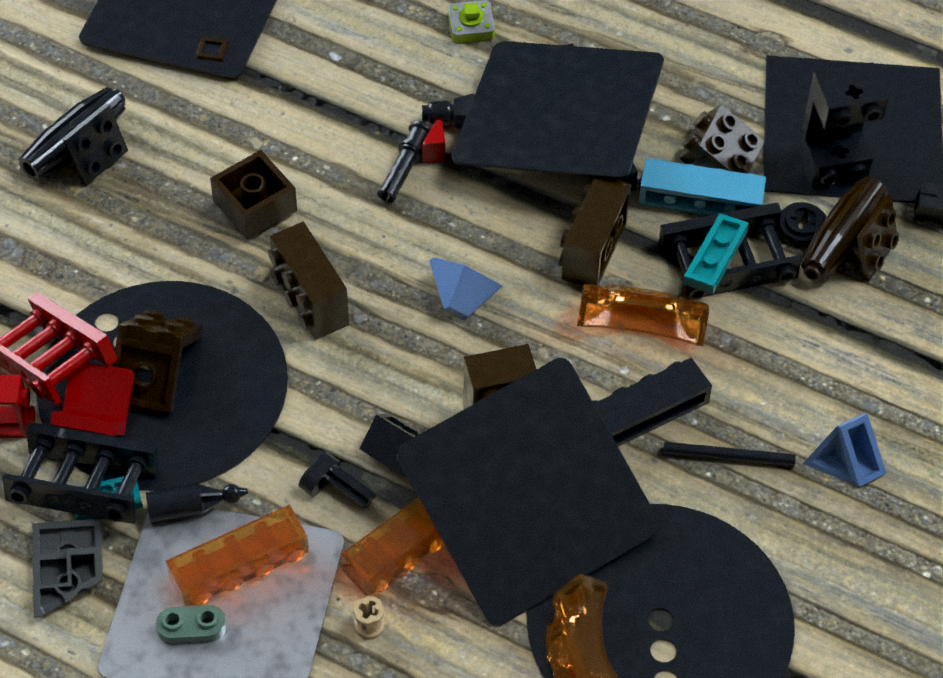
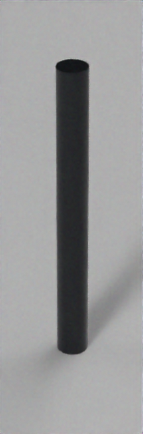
(729, 454)

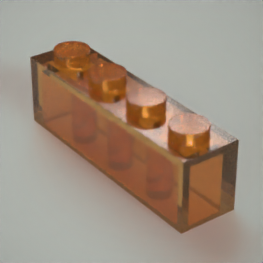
(391, 549)
(238, 557)

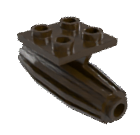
(857, 225)

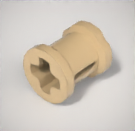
(370, 618)

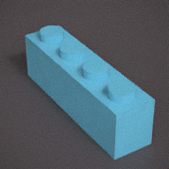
(698, 188)

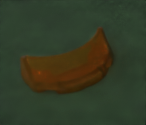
(643, 312)
(575, 635)

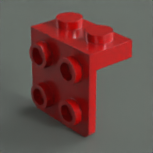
(96, 400)

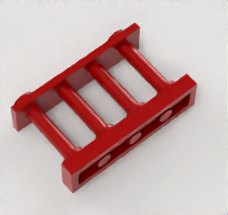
(58, 324)

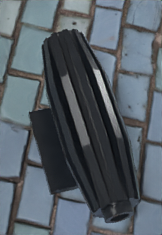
(82, 136)

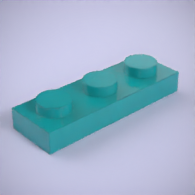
(715, 253)

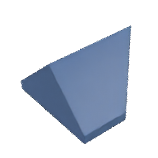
(461, 287)
(850, 453)

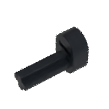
(327, 471)

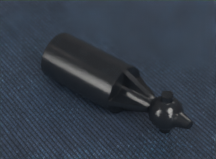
(189, 500)

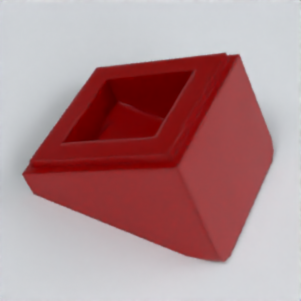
(434, 144)

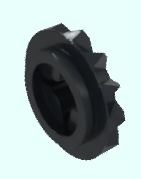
(792, 217)

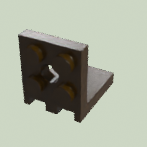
(157, 344)

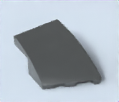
(65, 561)

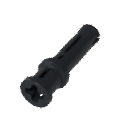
(409, 152)

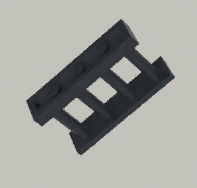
(761, 220)
(84, 448)

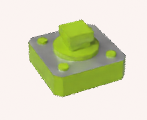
(471, 21)

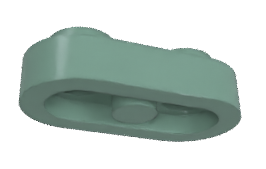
(190, 625)

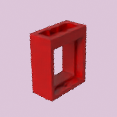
(15, 418)

